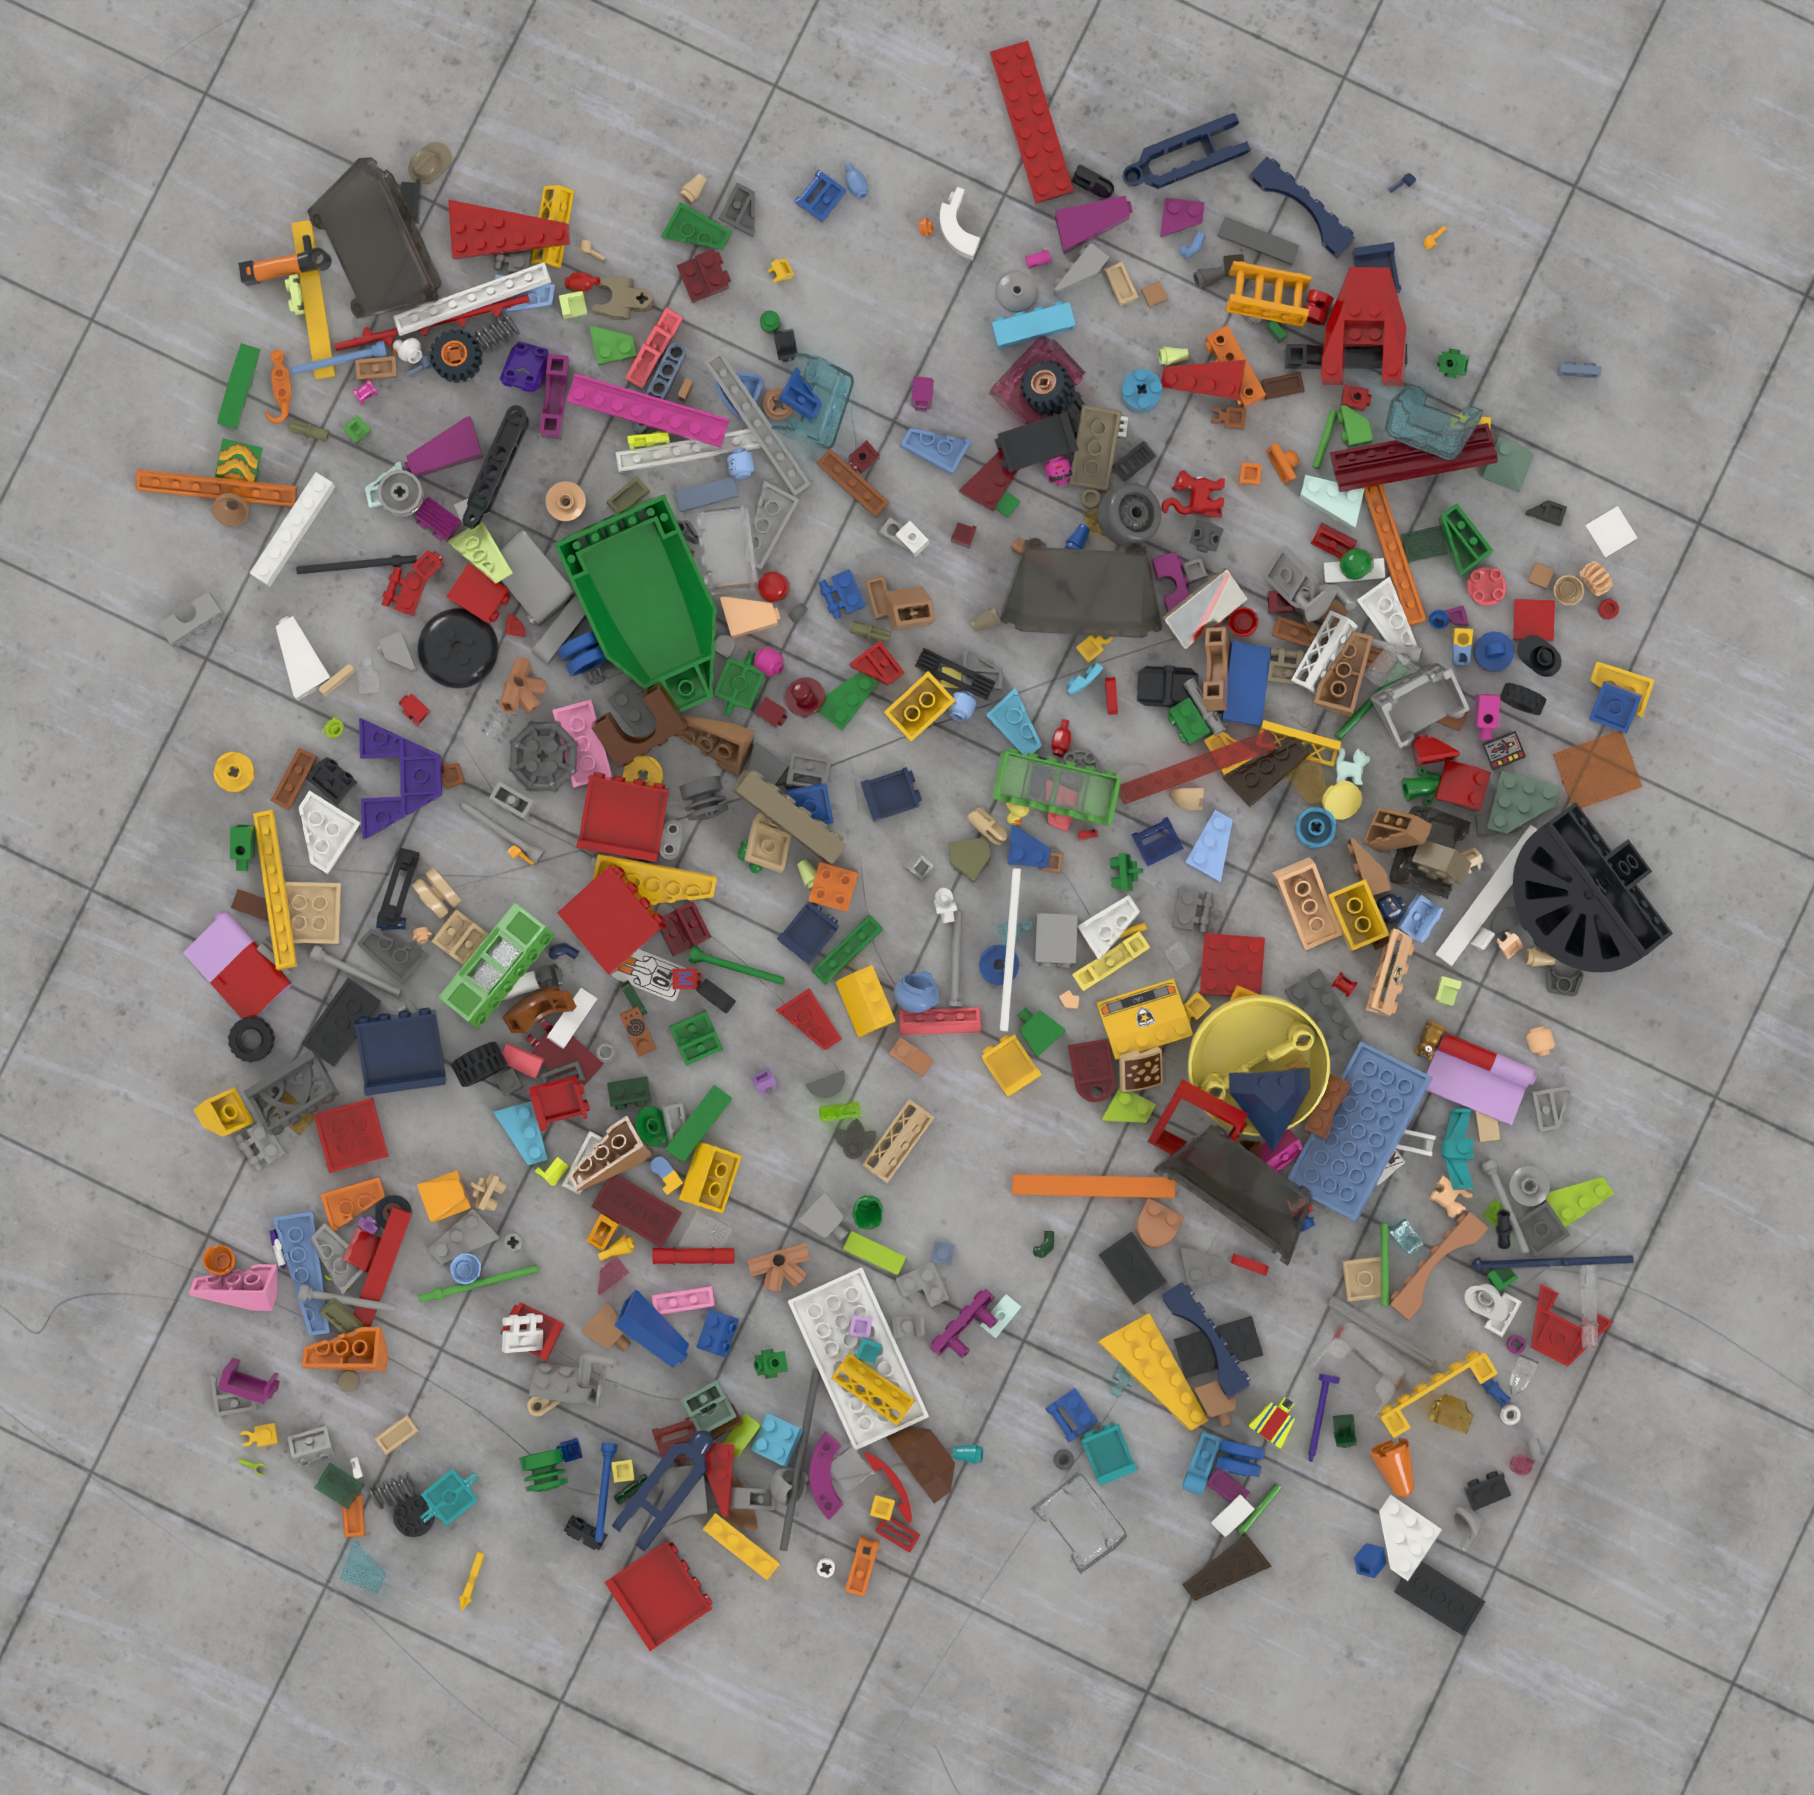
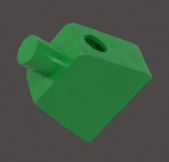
(242, 836)
(1039, 1030)

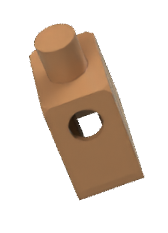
(603, 1331)
(1215, 1402)

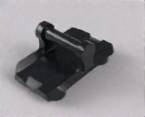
(1163, 685)

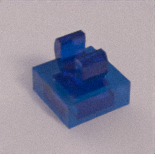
(570, 1449)

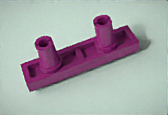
(967, 1315)

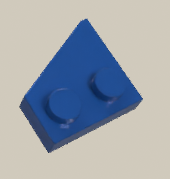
(800, 396)

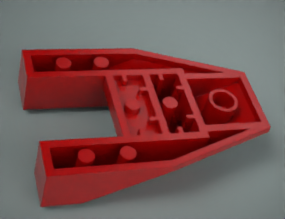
(1366, 316)

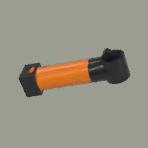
(254, 272)

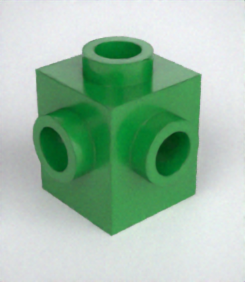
(1460, 363)
(770, 1363)

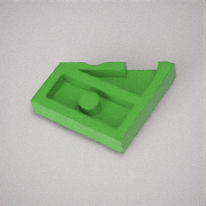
(612, 345)

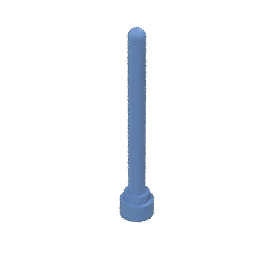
(377, 350)

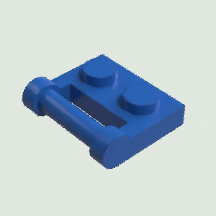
(825, 200)
(1077, 1410)

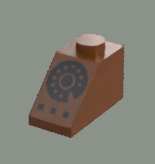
(638, 1031)

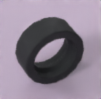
(716, 996)

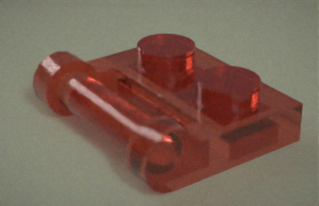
(664, 1447)

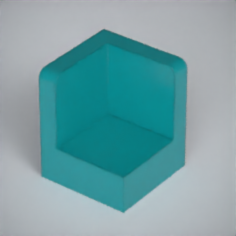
(868, 1350)

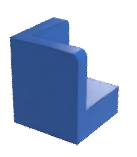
(1370, 1560)

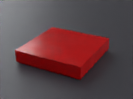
(1533, 618)

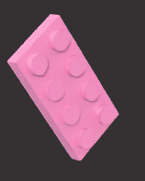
(591, 754)

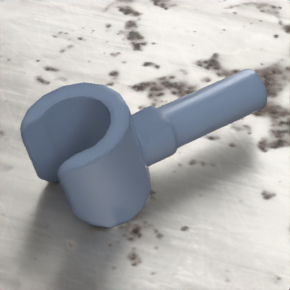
(425, 364)

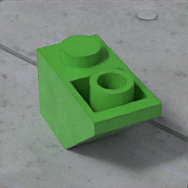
(1355, 427)

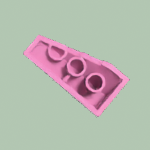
(246, 1289)

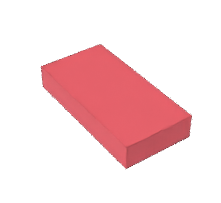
(522, 1060)

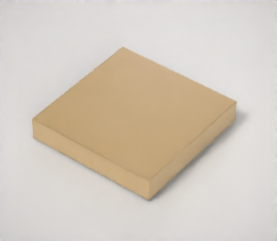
(1362, 1278)

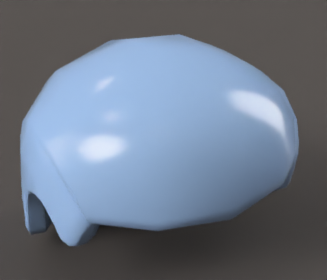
(465, 1268)

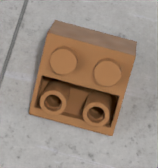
(909, 608)

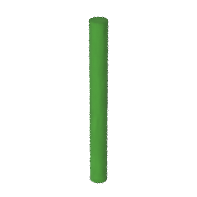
(1384, 1248)

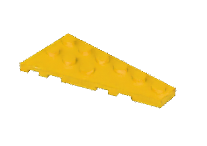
(1150, 1362)

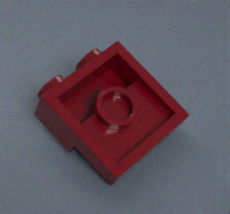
(704, 275)

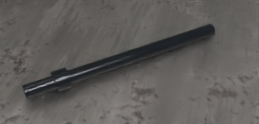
(395, 560)

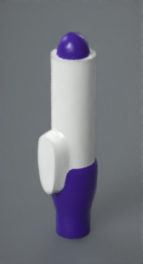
(277, 1248)

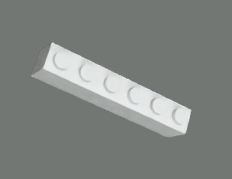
(292, 529)

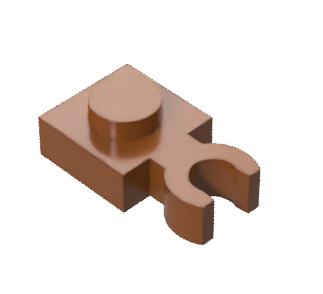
(1233, 417)

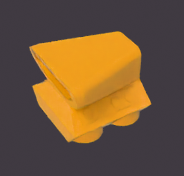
(444, 1196)

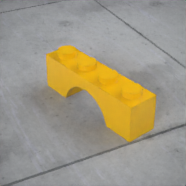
(741, 1546)

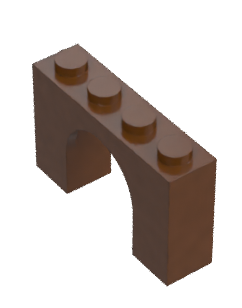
(623, 747)

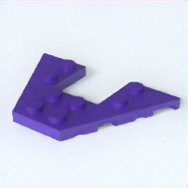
(418, 777)

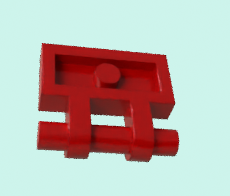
(409, 595)

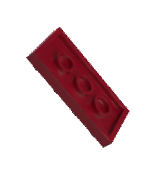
(637, 1210)

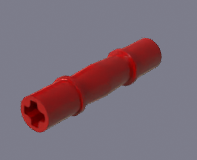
(693, 1256)

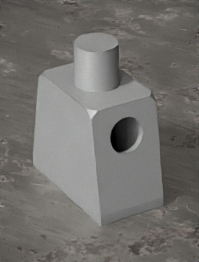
(824, 1218)

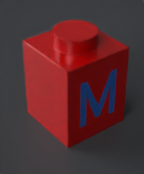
(686, 978)

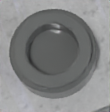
(798, 612)

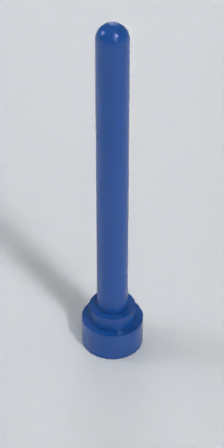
(608, 1451)

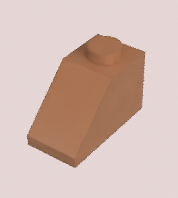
(911, 1057)

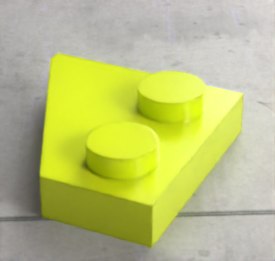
(647, 440)

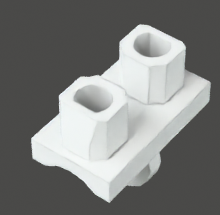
(945, 904)

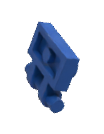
(847, 591)

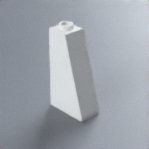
(301, 661)

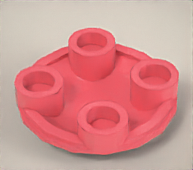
(1486, 586)

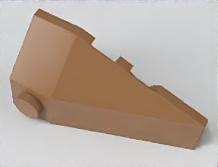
(614, 1154)

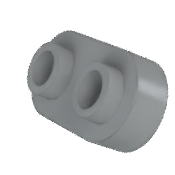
(671, 839)

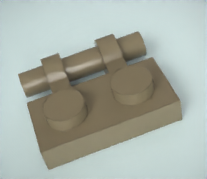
(1283, 672)

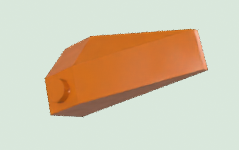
(355, 1351)

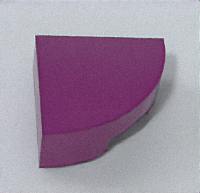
(1458, 616)

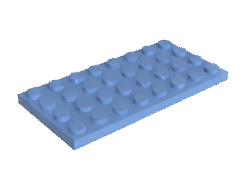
(1364, 1133)

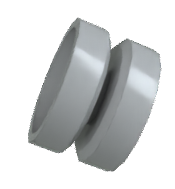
(393, 484)

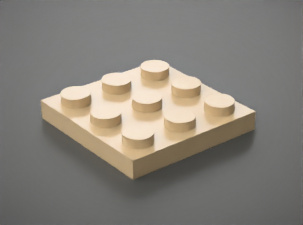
(314, 912)

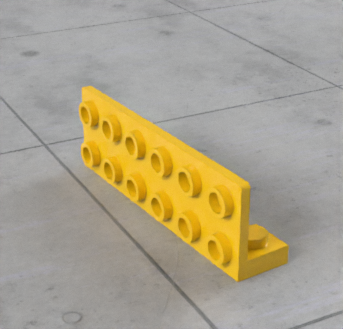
(1393, 1417)

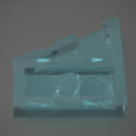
(363, 1570)

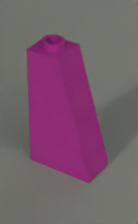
(1087, 221)
(448, 449)

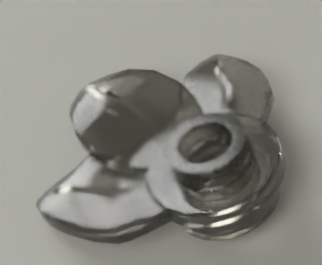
(855, 1136)

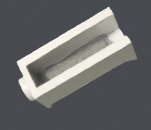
(1416, 1143)

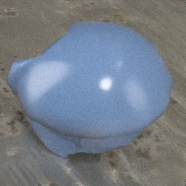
(916, 992)

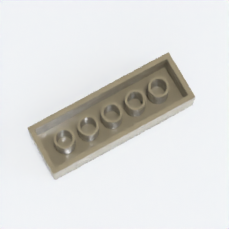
(790, 818)

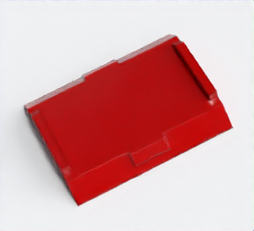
(362, 1249)

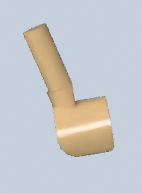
(585, 247)

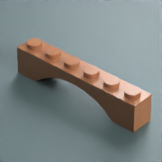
(1409, 1298)

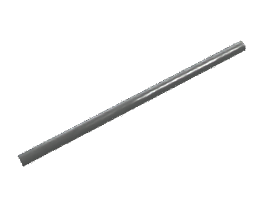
(800, 1460)

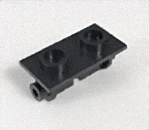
(578, 1527)

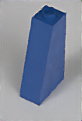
(651, 1330)

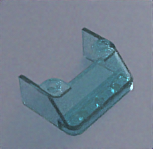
(833, 388)

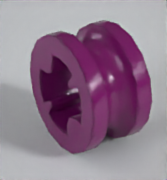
(1519, 1339)

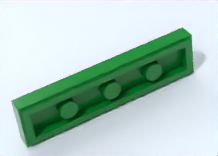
(847, 949)

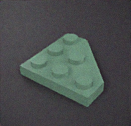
(1519, 801)

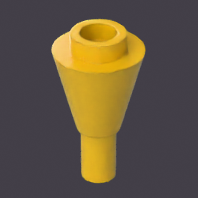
(620, 1247)

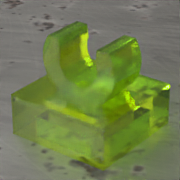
(1491, 1211)

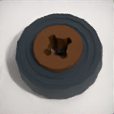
(385, 1206)

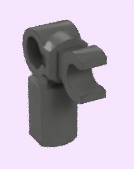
(597, 675)

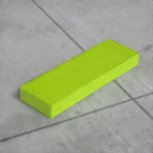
(874, 1253)

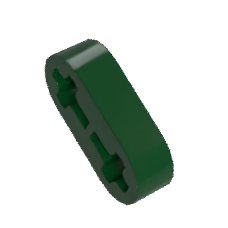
(632, 996)

